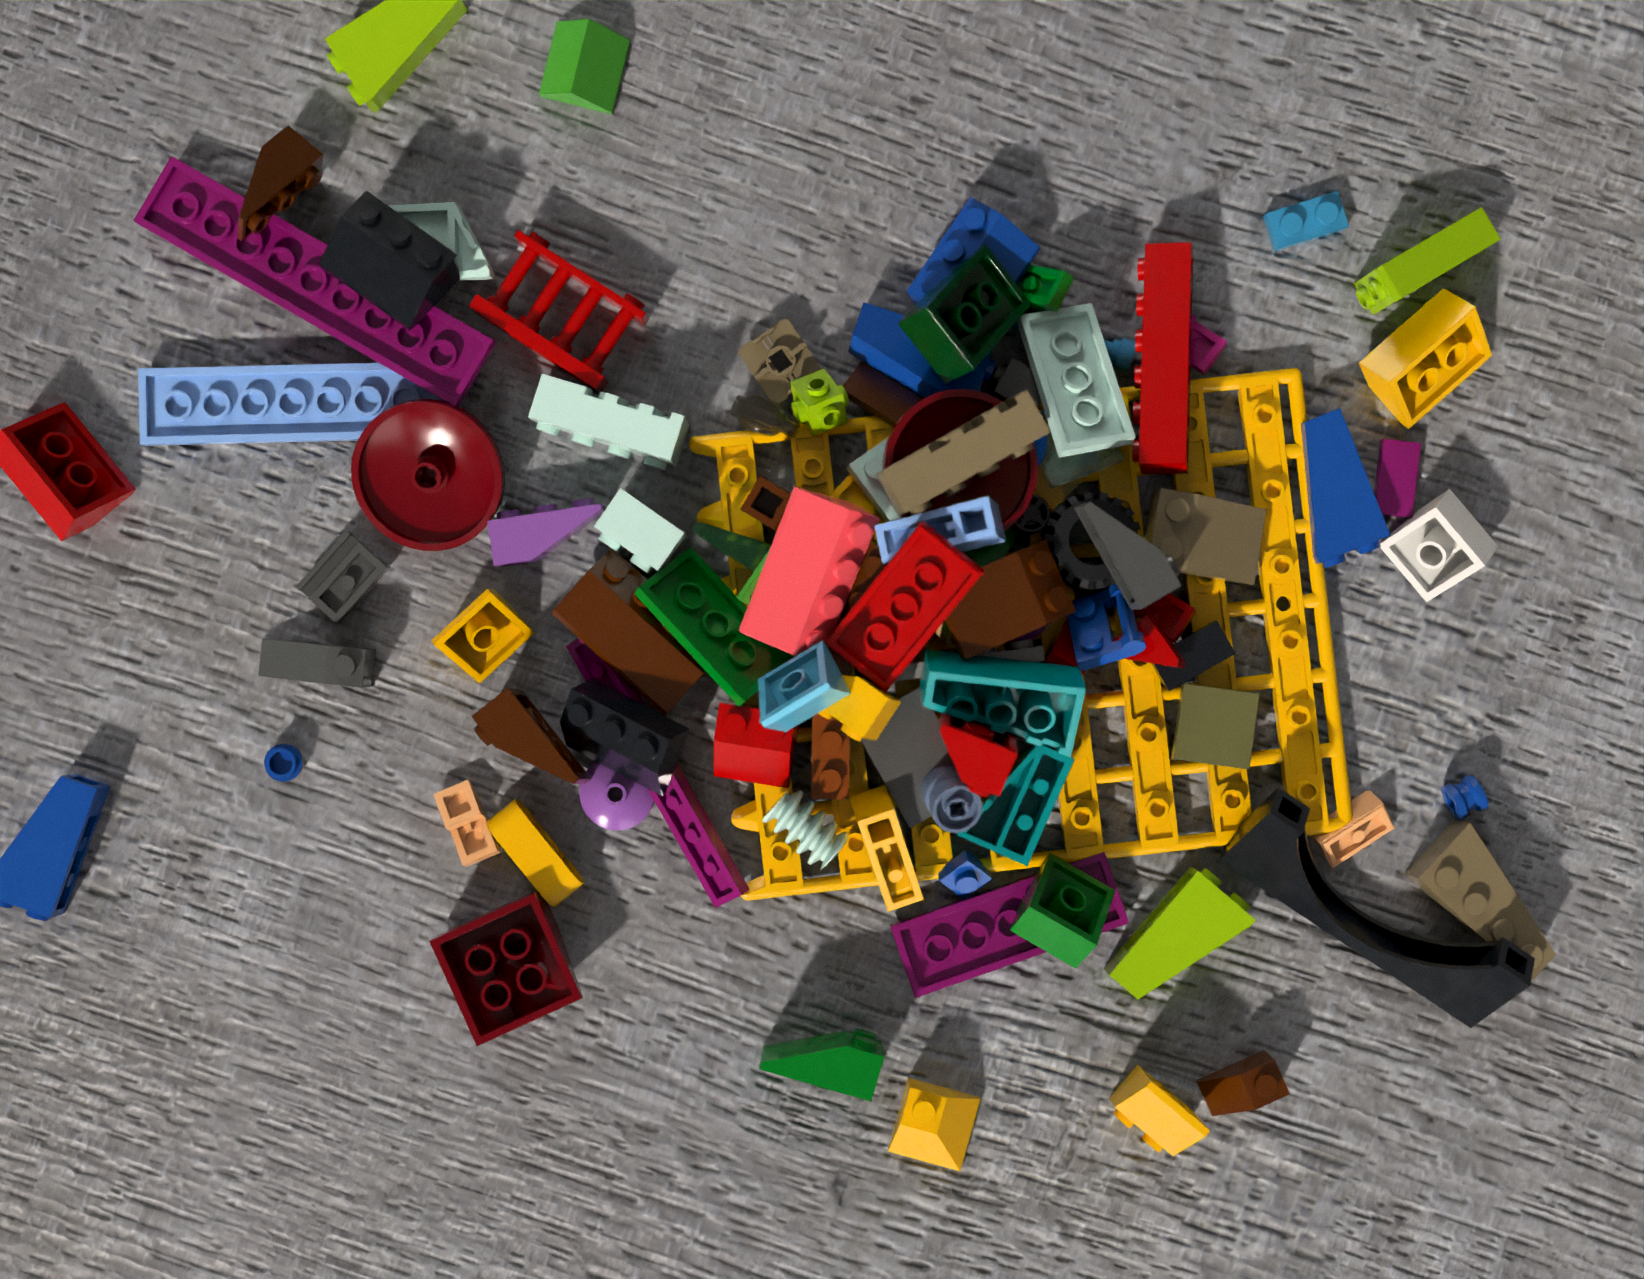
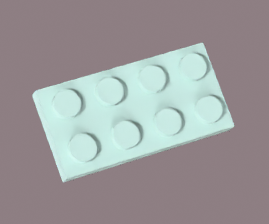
(1075, 380)

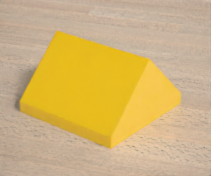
(483, 635)

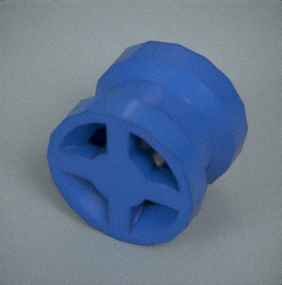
(1464, 797)

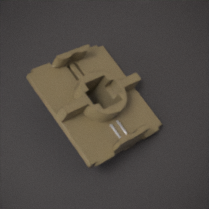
(759, 351)

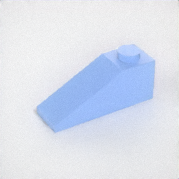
(964, 525)

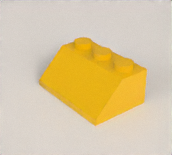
(1427, 357)

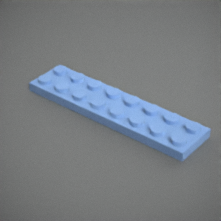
(266, 402)

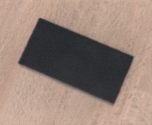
(1200, 651)

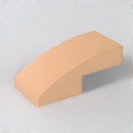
(466, 822)

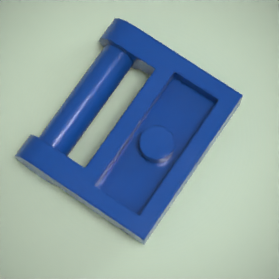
(1093, 633)

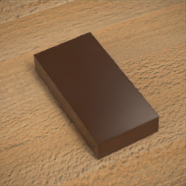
(879, 394)

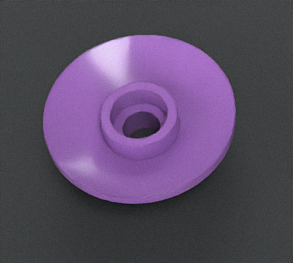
(609, 813)

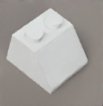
(1439, 546)

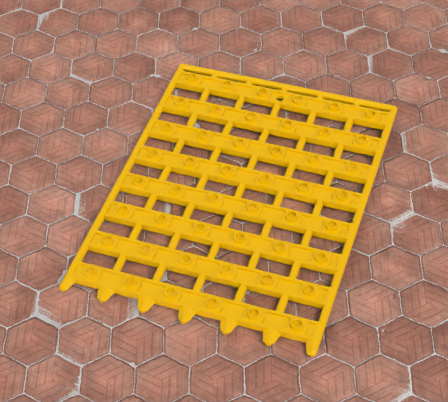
(1140, 684)

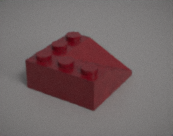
(507, 967)

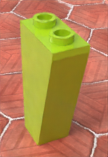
(389, 44)
(1426, 261)
(1179, 932)

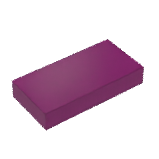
(1397, 477)

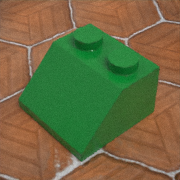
(1063, 911)

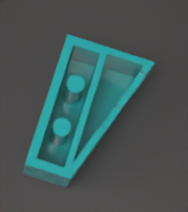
(1018, 817)

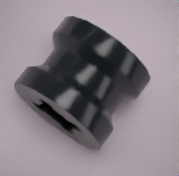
(1036, 511)

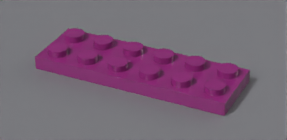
(976, 935)

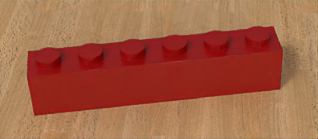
(1165, 358)

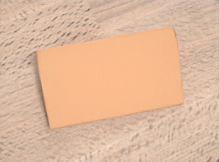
(1368, 824)

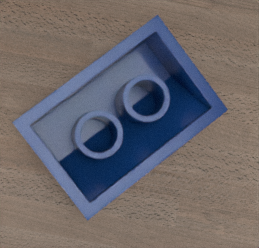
(970, 230)

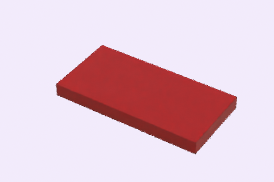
(904, 606)

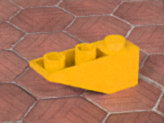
(864, 710)

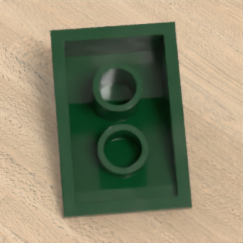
(965, 315)

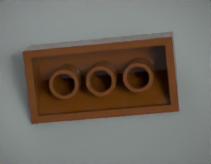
(627, 634)

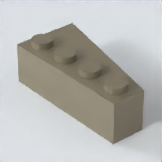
(1475, 892)

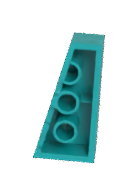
(1008, 695)

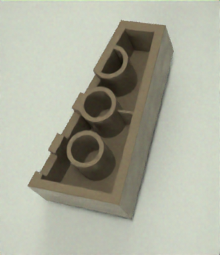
(963, 453)

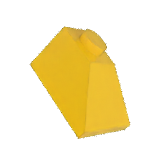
(934, 1124)

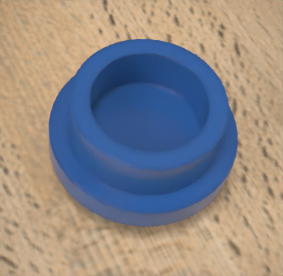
(283, 762)

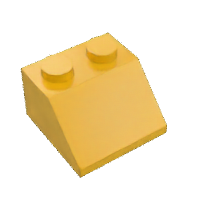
(1157, 1112)

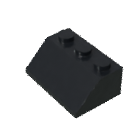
(390, 260)
(622, 734)

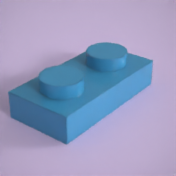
(1306, 221)

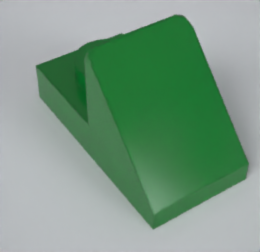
(1044, 288)

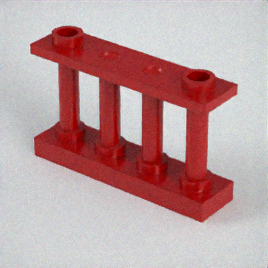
(558, 348)

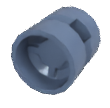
(949, 800)

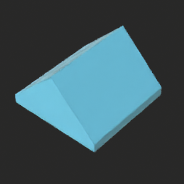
(800, 689)

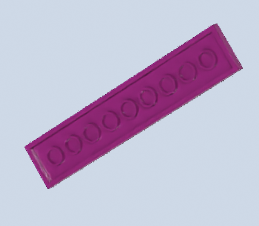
(285, 268)

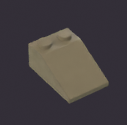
(1206, 534)

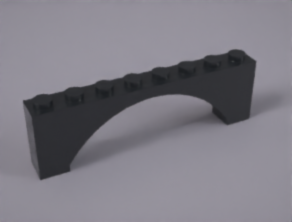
(1455, 976)

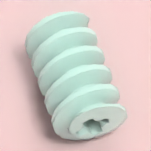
(806, 828)

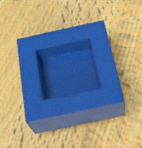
(964, 874)

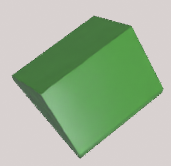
(585, 65)

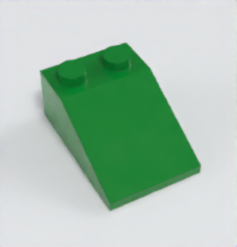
(832, 1061)

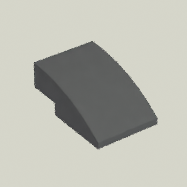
(907, 753)

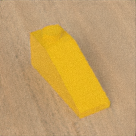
(886, 848)

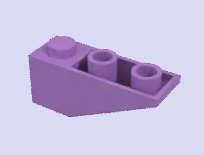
(533, 536)

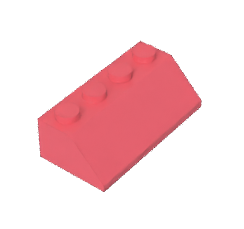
(808, 571)

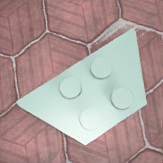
(450, 227)

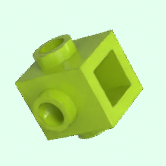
(819, 402)

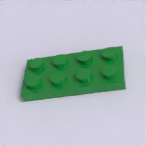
(706, 623)

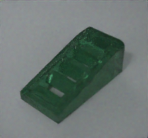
(740, 548)

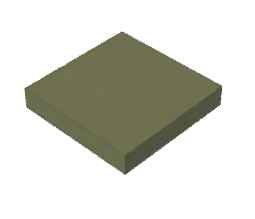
(1215, 726)

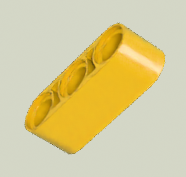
(534, 852)

